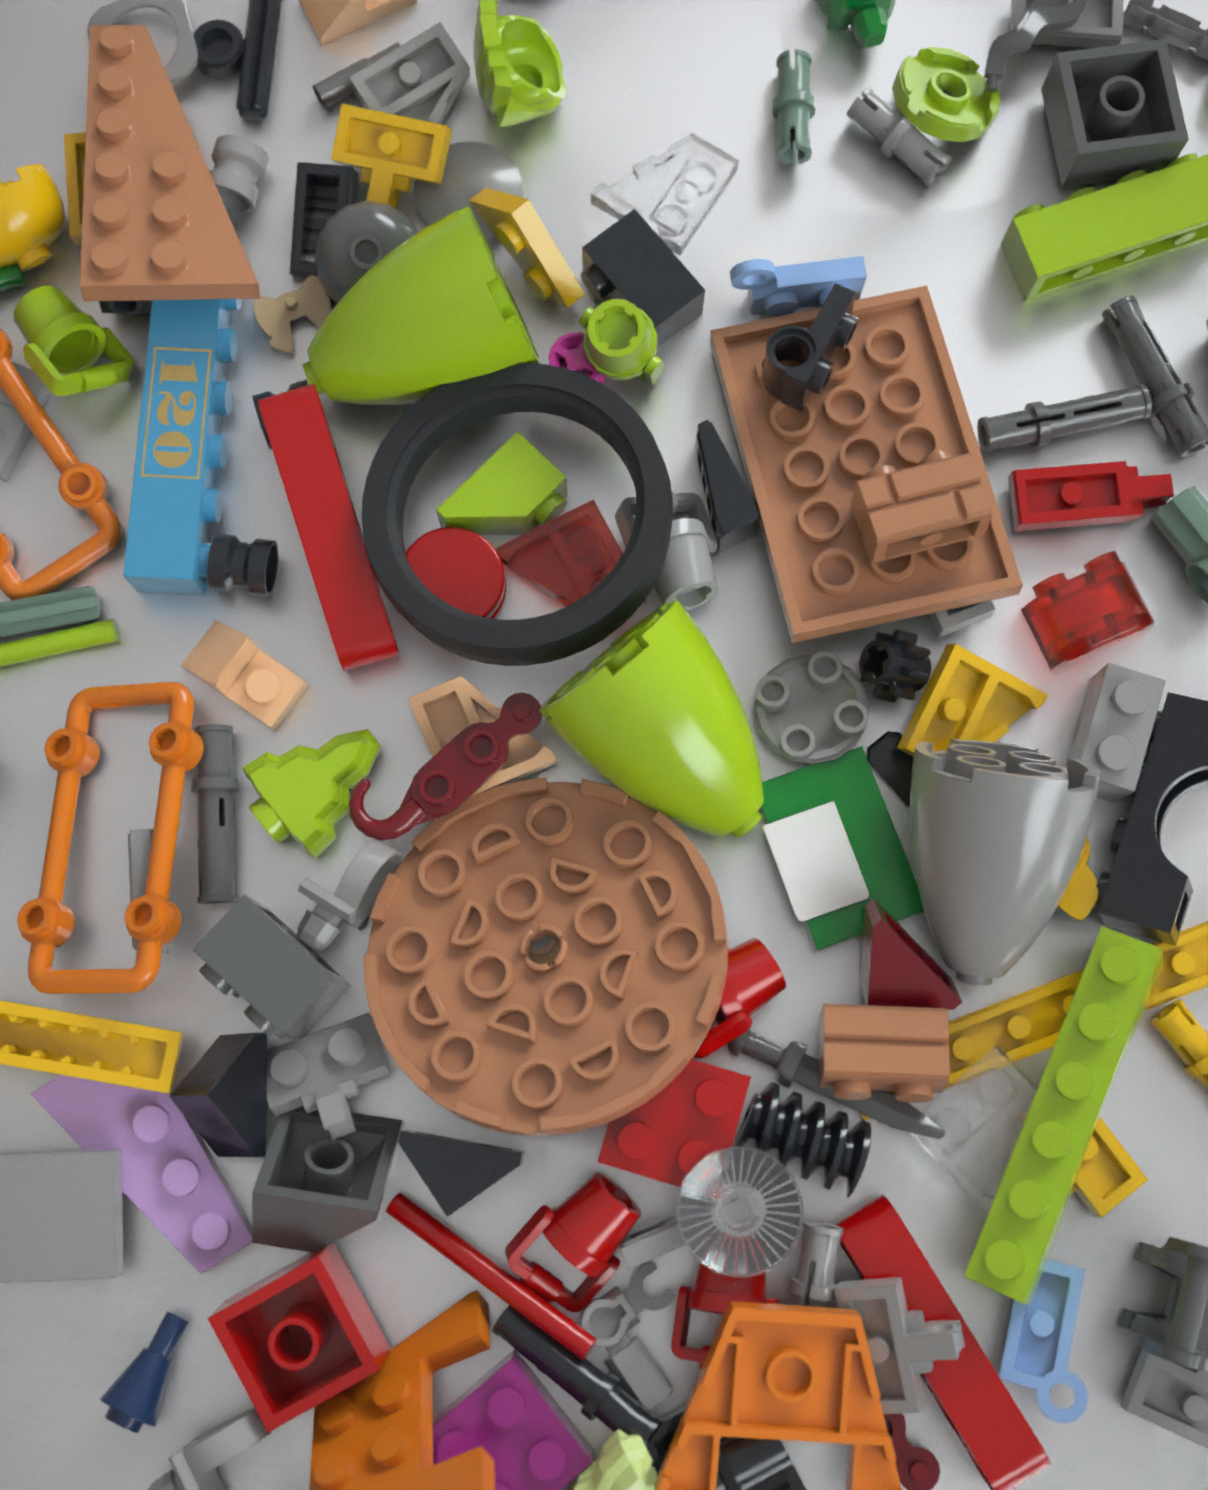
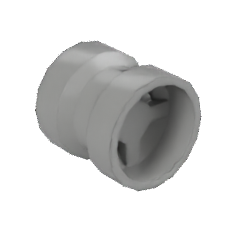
(236, 171)

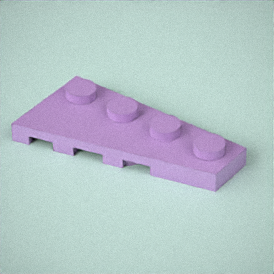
(163, 1163)

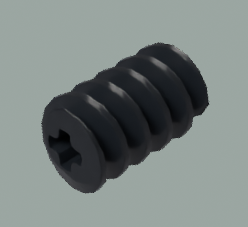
(807, 1136)

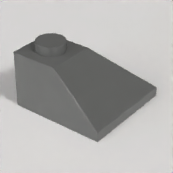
(319, 1186)

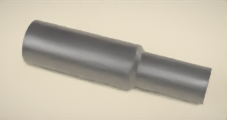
(337, 85)

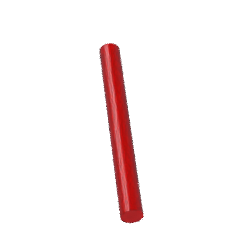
(491, 1276)

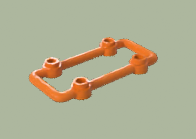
(78, 485)
(150, 917)

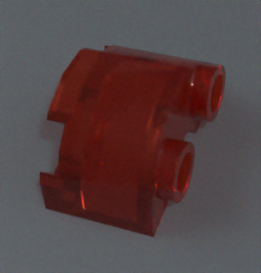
(1086, 611)

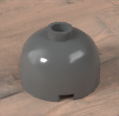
(356, 241)

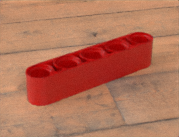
(328, 527)
(963, 1387)

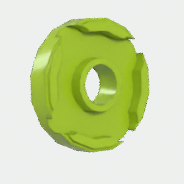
(948, 118)

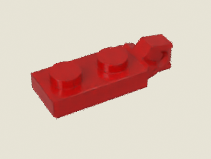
(1084, 495)

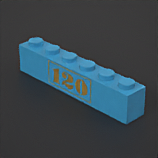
(180, 445)

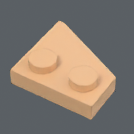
(458, 704)

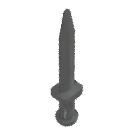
(796, 1066)

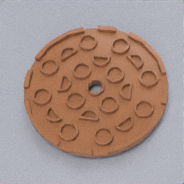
(530, 1040)

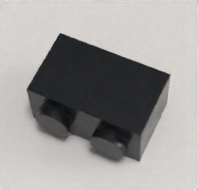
(637, 266)

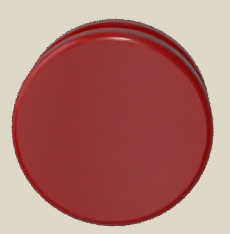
(460, 570)

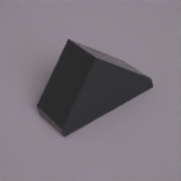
(228, 1095)
(456, 1167)

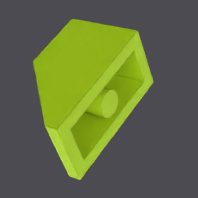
(507, 493)

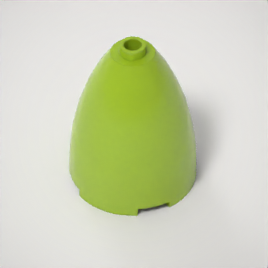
(420, 320)
(665, 725)

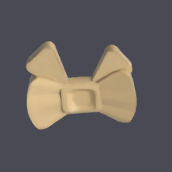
(277, 313)

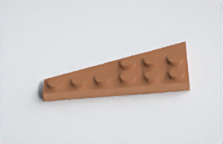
(147, 195)

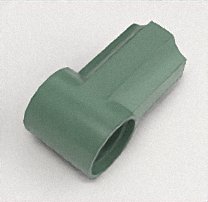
(1186, 528)

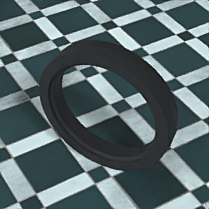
(468, 401)

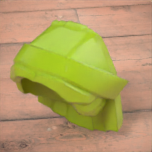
(515, 66)

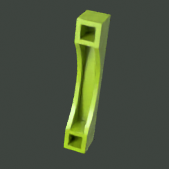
(1064, 1115)

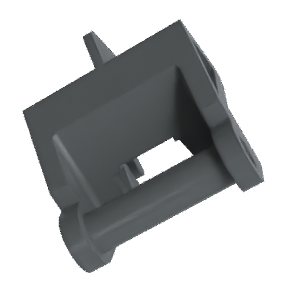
(1183, 1329)

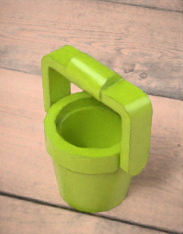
(621, 341)
(68, 343)

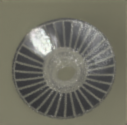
(764, 1235)

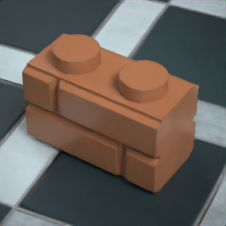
(920, 506)
(884, 1051)

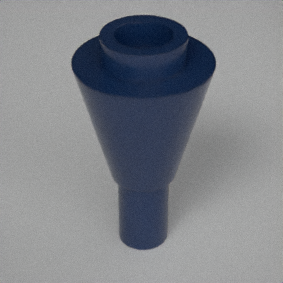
(140, 1389)

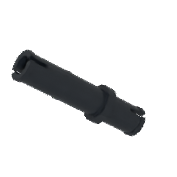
(579, 1378)

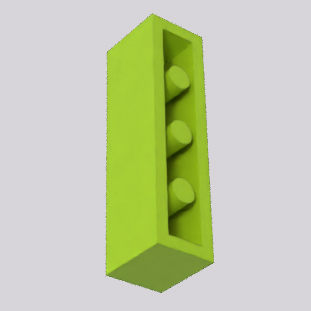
(1109, 227)

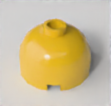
(29, 217)

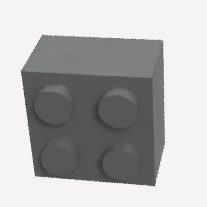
(1113, 111)
(271, 969)

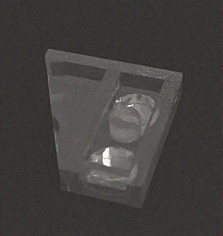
(981, 1125)

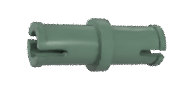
(793, 107)

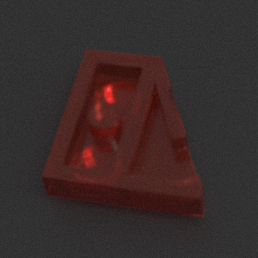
(565, 554)

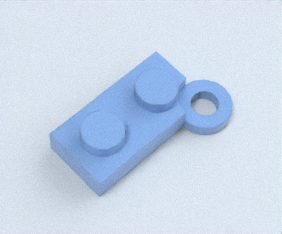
(795, 286)
(1042, 1339)

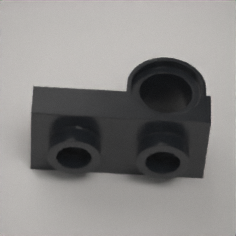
(811, 349)

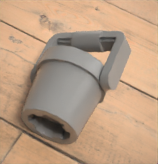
(688, 563)

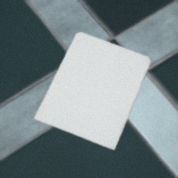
(816, 861)

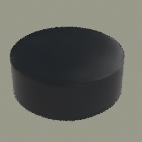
(219, 49)

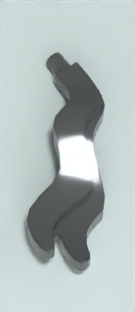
(1039, 17)

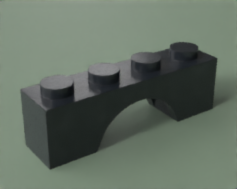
(1144, 888)

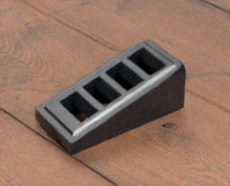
(307, 179)
(727, 497)

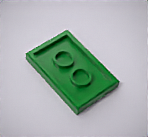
(869, 831)

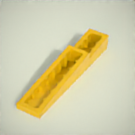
(88, 1047)

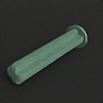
(49, 611)

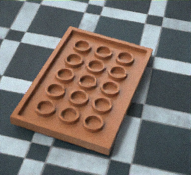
(883, 405)

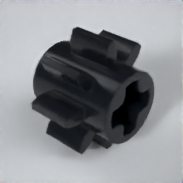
(895, 666)

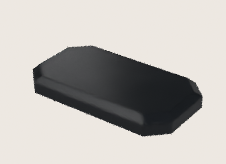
(892, 764)

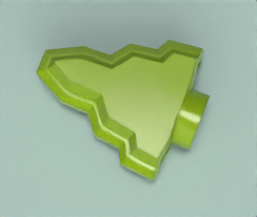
(310, 788)

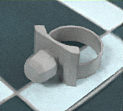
(352, 898)
(197, 1461)

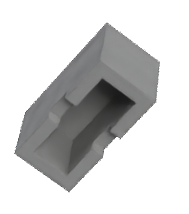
(1117, 727)

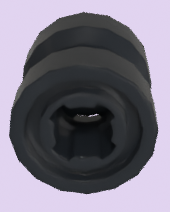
(242, 565)

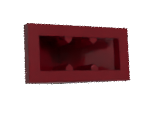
(898, 968)

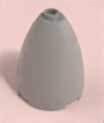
(994, 847)

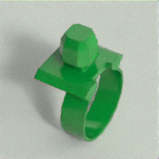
(864, 16)

